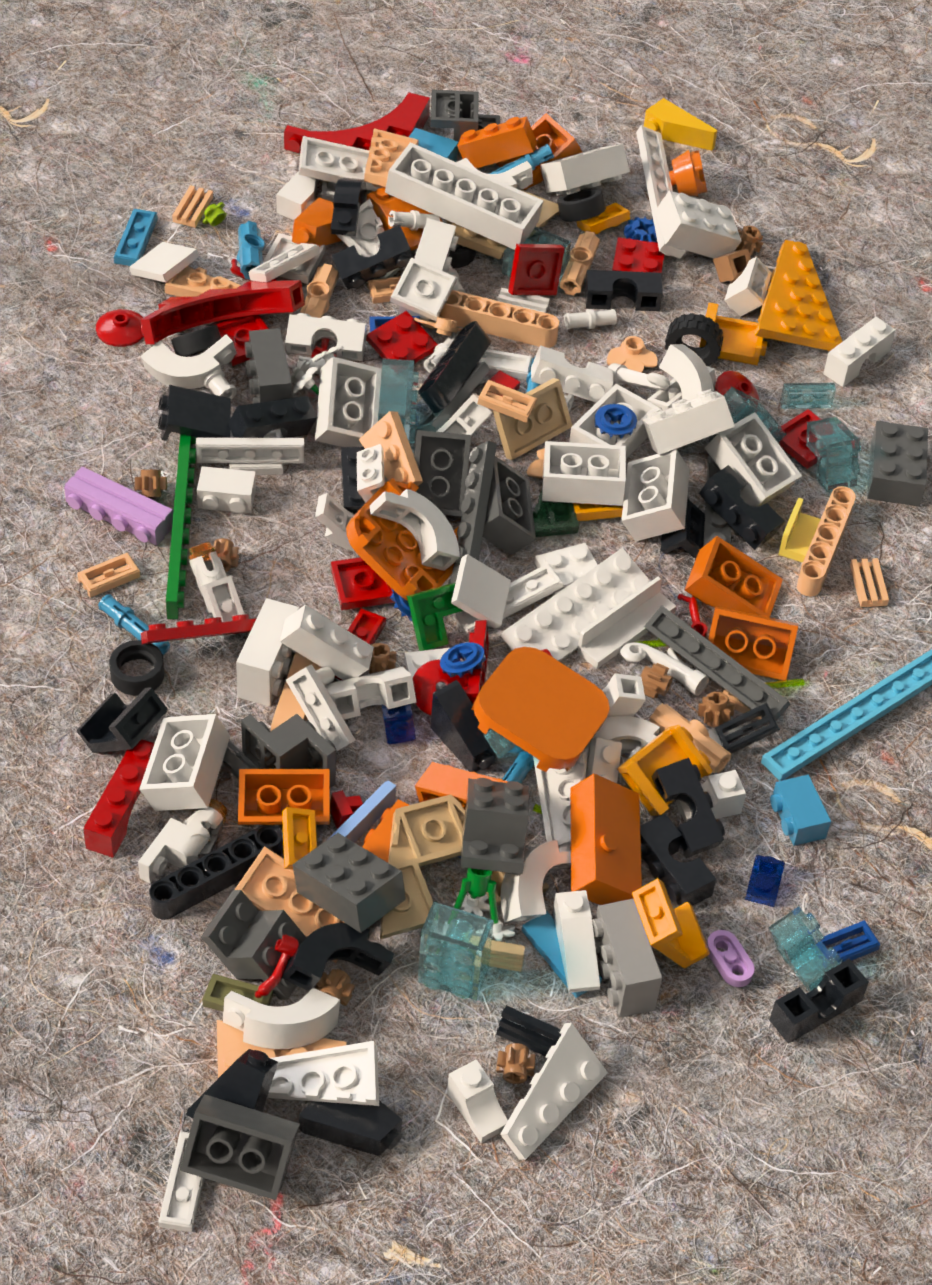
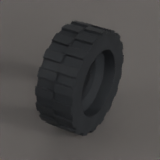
(700, 326)

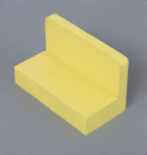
(798, 534)

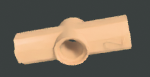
(579, 262)
(320, 291)
(665, 716)

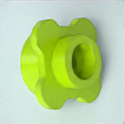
(214, 214)

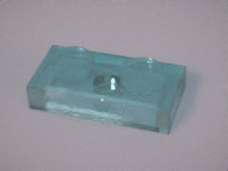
(807, 395)

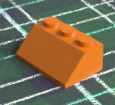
(754, 641)
(269, 791)

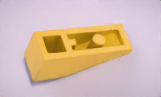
(679, 126)

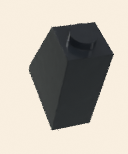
(457, 727)
(244, 1082)
(353, 1125)

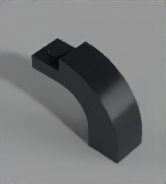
(348, 198)
(330, 943)

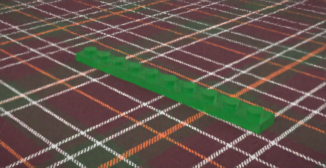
(180, 534)

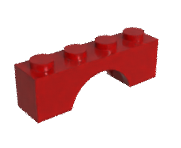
(111, 815)

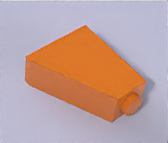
(314, 224)

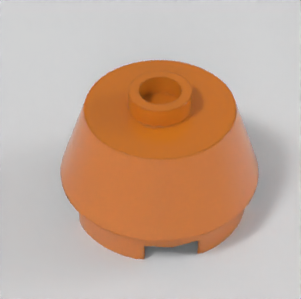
(688, 174)

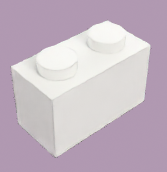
(226, 489)

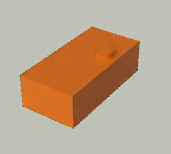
(605, 840)

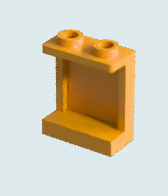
(739, 338)
(667, 748)
(669, 929)

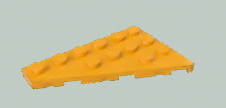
(796, 303)

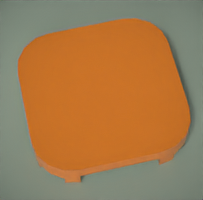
(392, 548)
(541, 707)

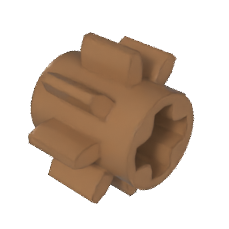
(751, 239)
(150, 483)
(227, 553)
(382, 658)
(656, 680)
(716, 709)
(337, 985)
(516, 1063)

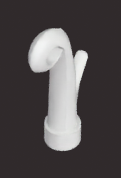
(623, 375)
(694, 680)

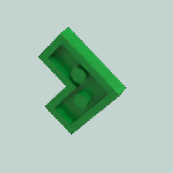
(427, 615)

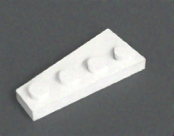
(556, 798)
(329, 1075)
(554, 1092)

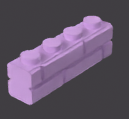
(118, 506)

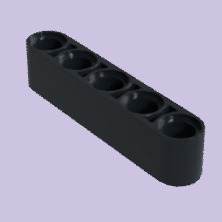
(454, 367)
(203, 878)

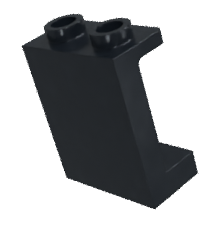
(194, 413)
(119, 725)

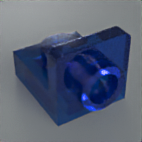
(398, 724)
(765, 880)

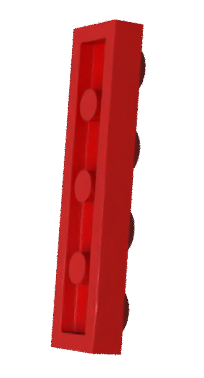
(187, 629)
(478, 678)

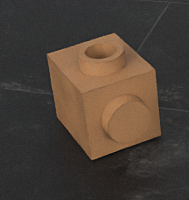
(731, 265)

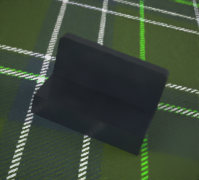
(691, 537)

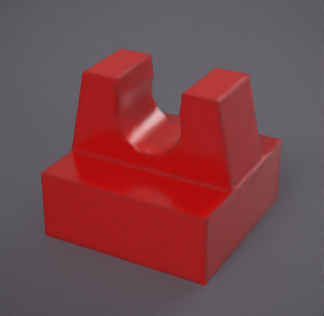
(343, 807)

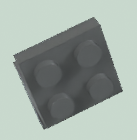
(458, 111)
(288, 746)
(495, 825)
(247, 940)

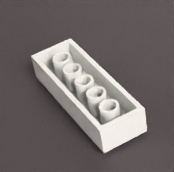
(463, 196)

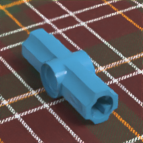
(250, 247)

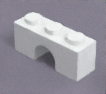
(305, 331)
(868, 342)
(586, 382)
(387, 687)

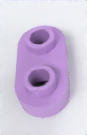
(731, 960)

